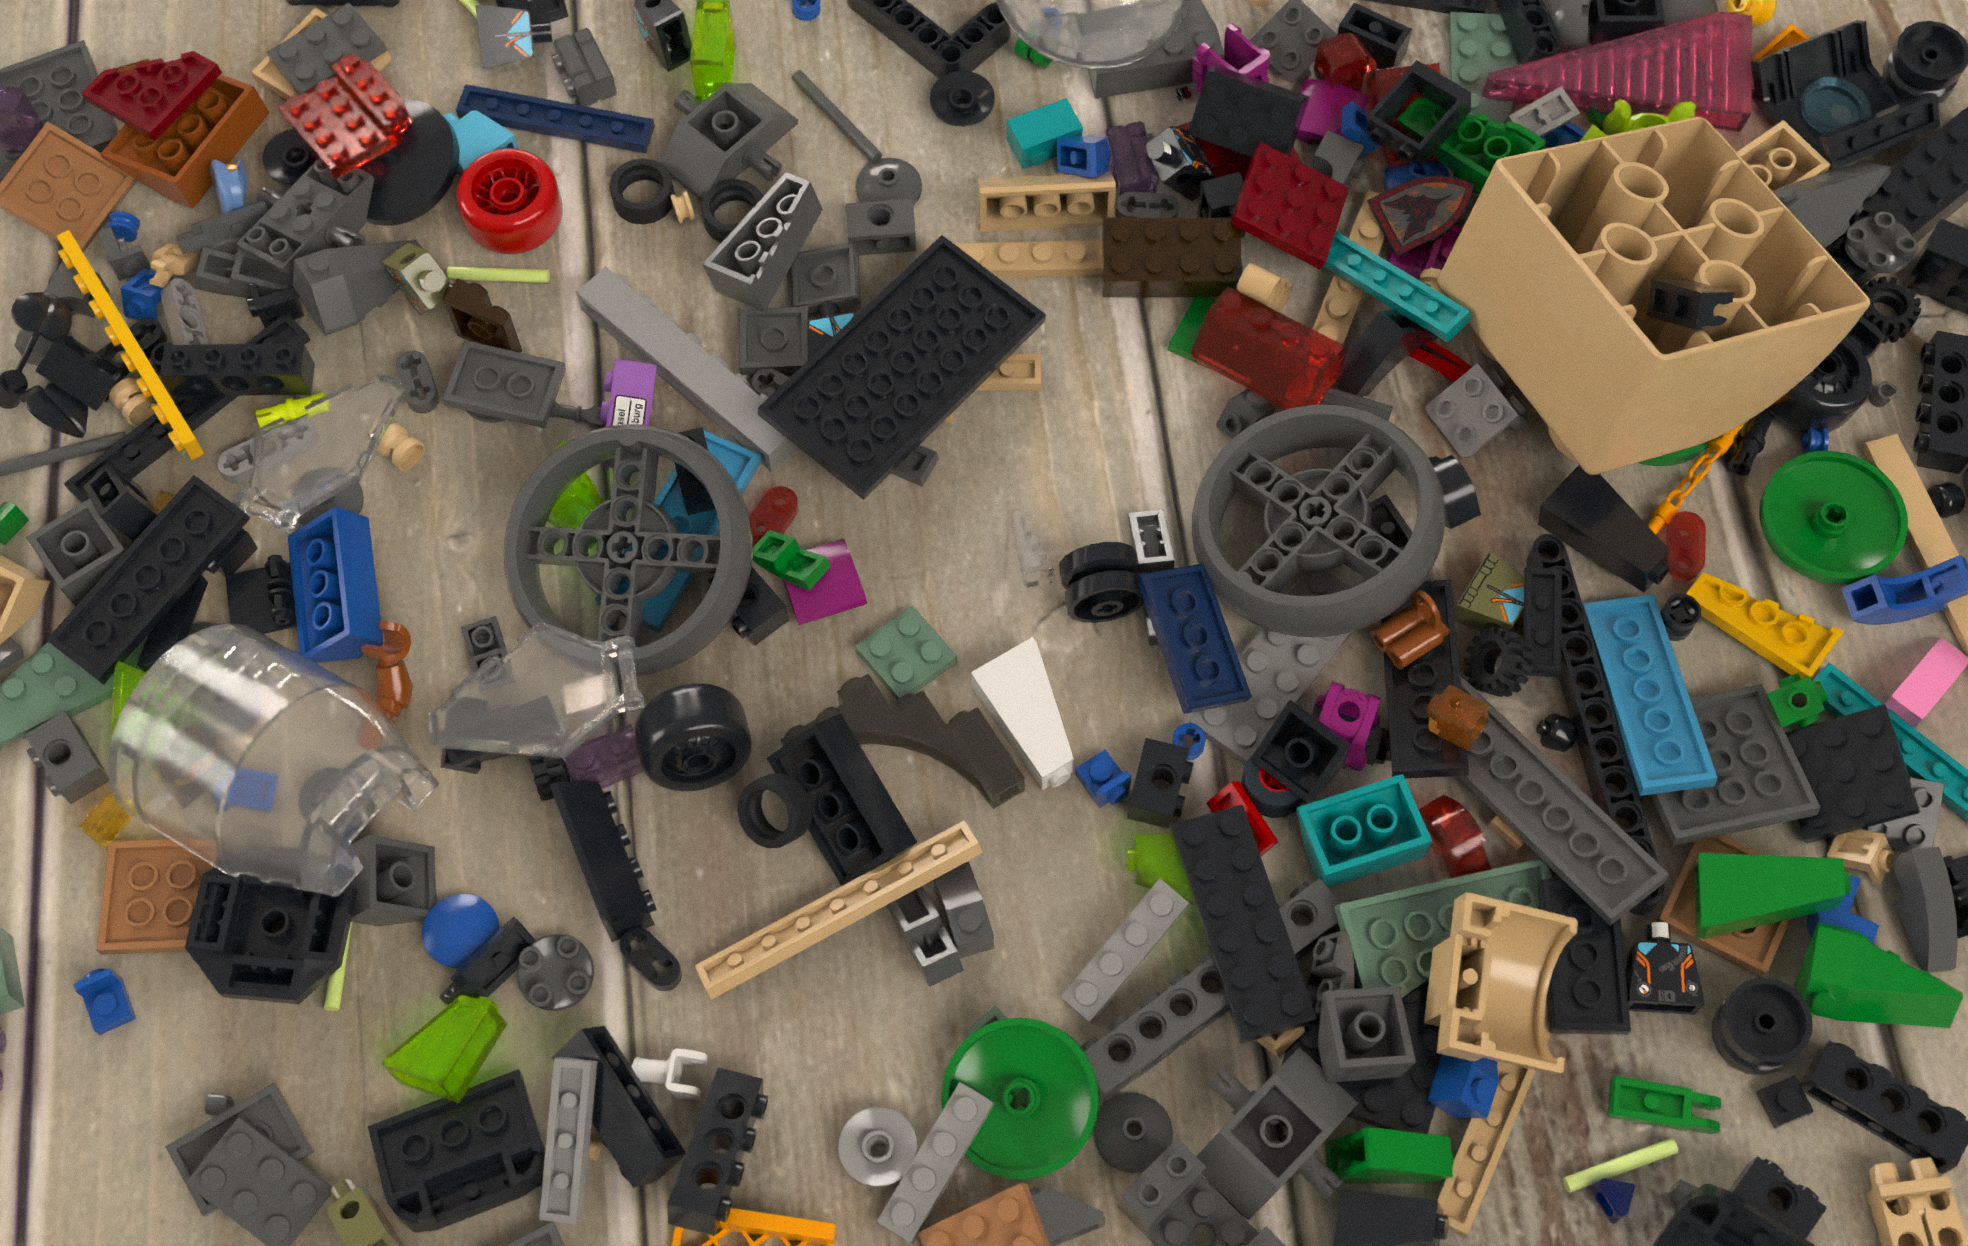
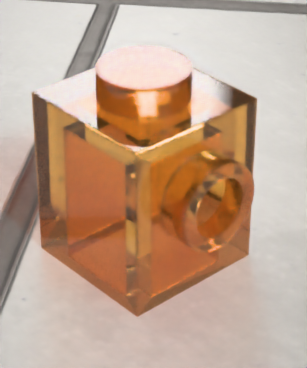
(1457, 716)

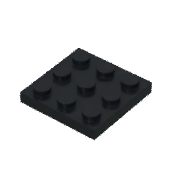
(1853, 773)

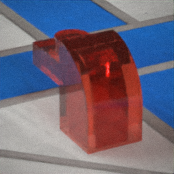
(1344, 61)
(1455, 836)

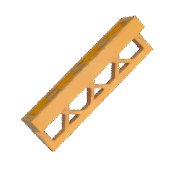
(769, 1227)

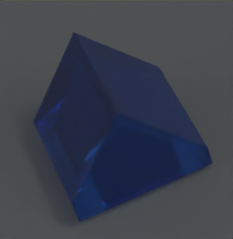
(1613, 1198)

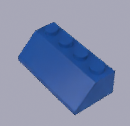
(334, 586)

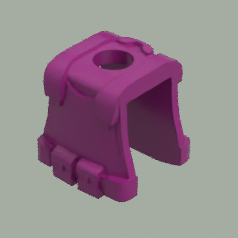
(1239, 56)
(1353, 704)

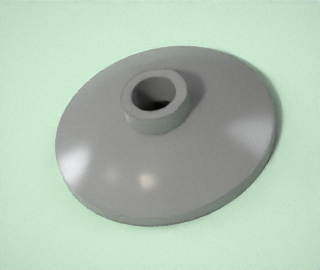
(874, 1127)

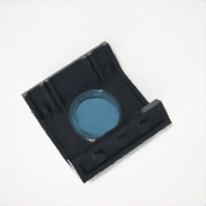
(1838, 97)

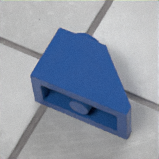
(1083, 155)

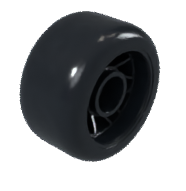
(1828, 393)
(692, 737)

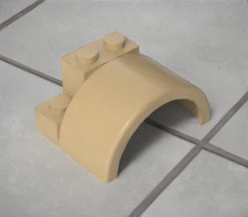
(1495, 980)

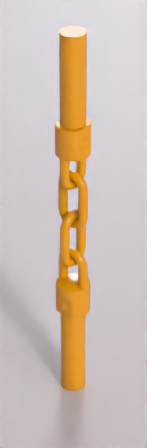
(1665, 510)

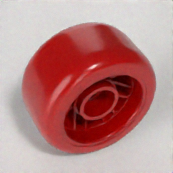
(509, 201)

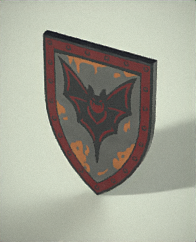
(1420, 210)

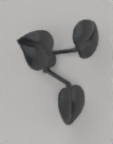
(50, 318)

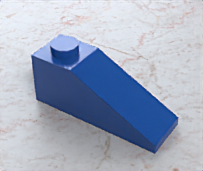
(1464, 1086)

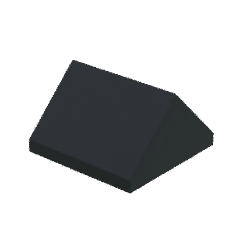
(1301, 752)

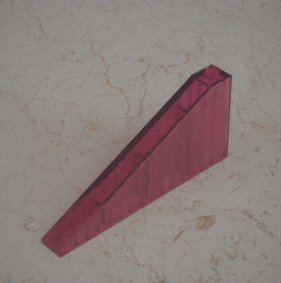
(1652, 71)

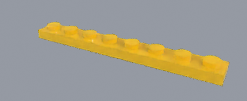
(133, 356)

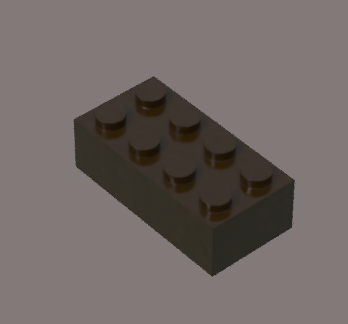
(1170, 257)

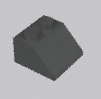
(394, 883)
(1364, 1034)

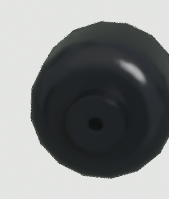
(1947, 499)
(1557, 732)

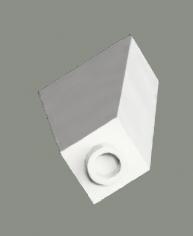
(1025, 710)

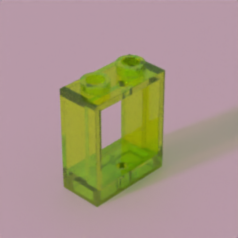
(712, 47)

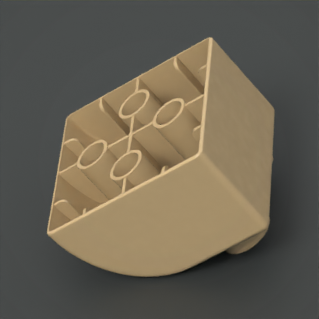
(1564, 275)

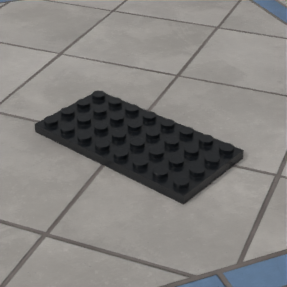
(901, 366)

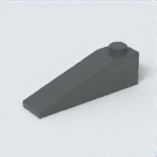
(1834, 197)
(345, 283)

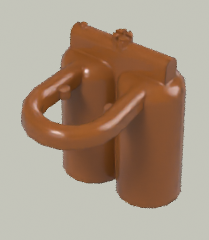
(1411, 631)

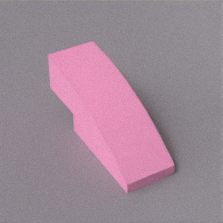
(1927, 682)

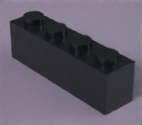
(624, 1110)

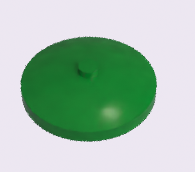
(1833, 517)
(1040, 1091)

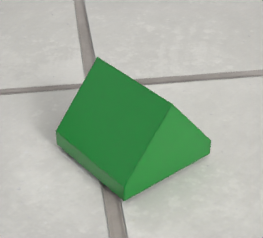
(11, 521)

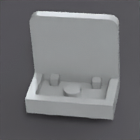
(1476, 410)

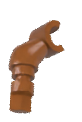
(393, 679)

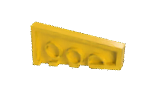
(1779, 636)

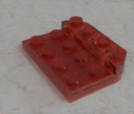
(348, 116)

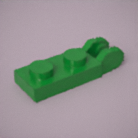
(1660, 1105)

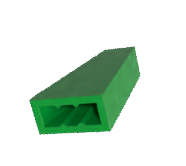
(1759, 890)

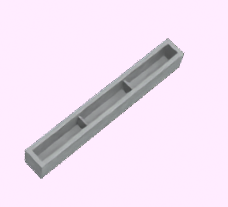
(683, 364)

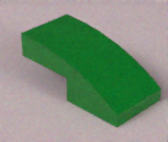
(786, 560)

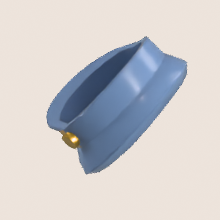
(229, 184)

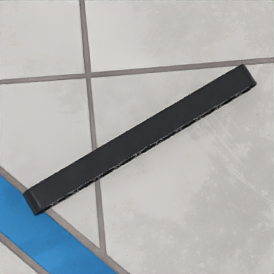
(1594, 703)

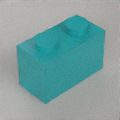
(1036, 132)

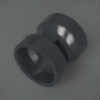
(1684, 611)

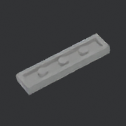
(1125, 950)
(568, 1140)
(935, 1162)

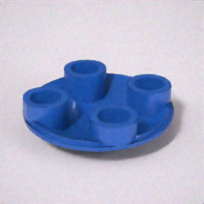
(458, 928)

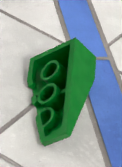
(1474, 143)
(1859, 982)

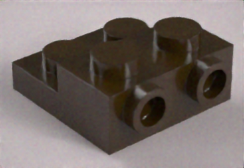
(476, 317)

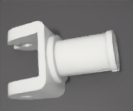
(670, 1072)

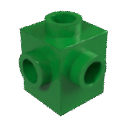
(1782, 700)

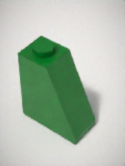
(1390, 1157)

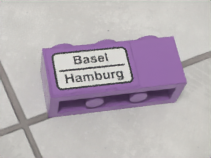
(630, 395)

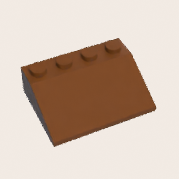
(181, 157)

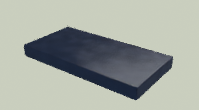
(1193, 638)

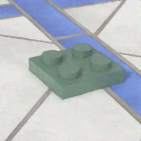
(906, 653)

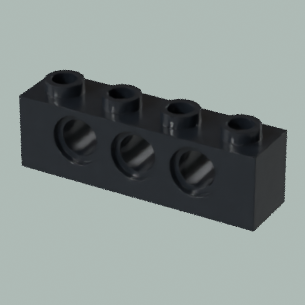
(237, 369)
(1947, 380)
(1900, 1128)
(704, 1208)

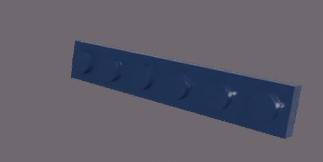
(558, 118)

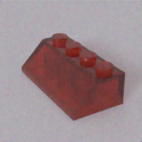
(1267, 351)

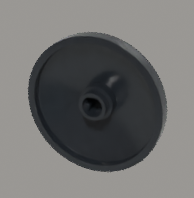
(416, 171)

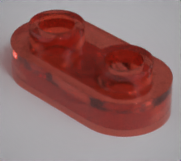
(774, 516)
(1686, 548)

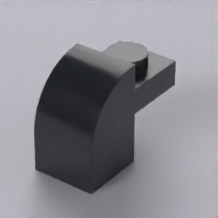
(1458, 491)

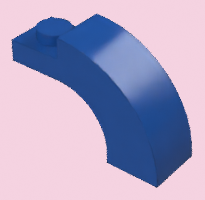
(1907, 597)

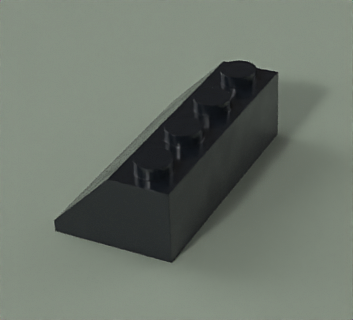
(850, 806)
(603, 856)

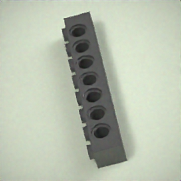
(1312, 901)

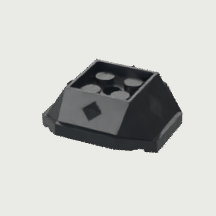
(240, 954)

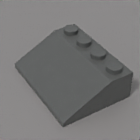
(1168, 64)

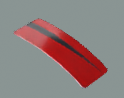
(1441, 360)

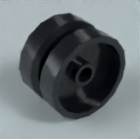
(1926, 60)
(1101, 582)
(1761, 1026)

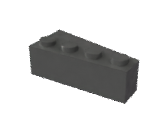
(765, 243)

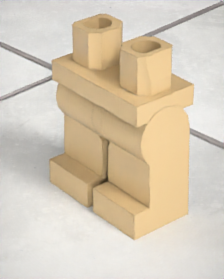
(1915, 1210)

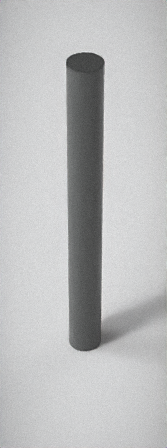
(836, 116)
(59, 454)

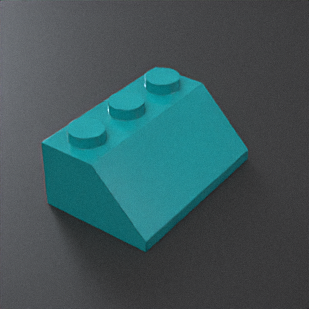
(1363, 831)

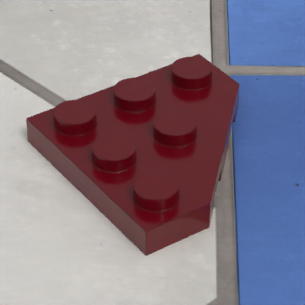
(153, 92)

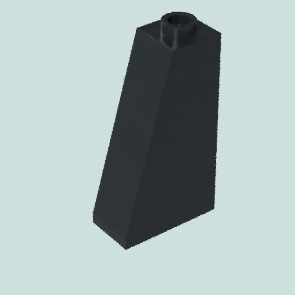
(1605, 528)

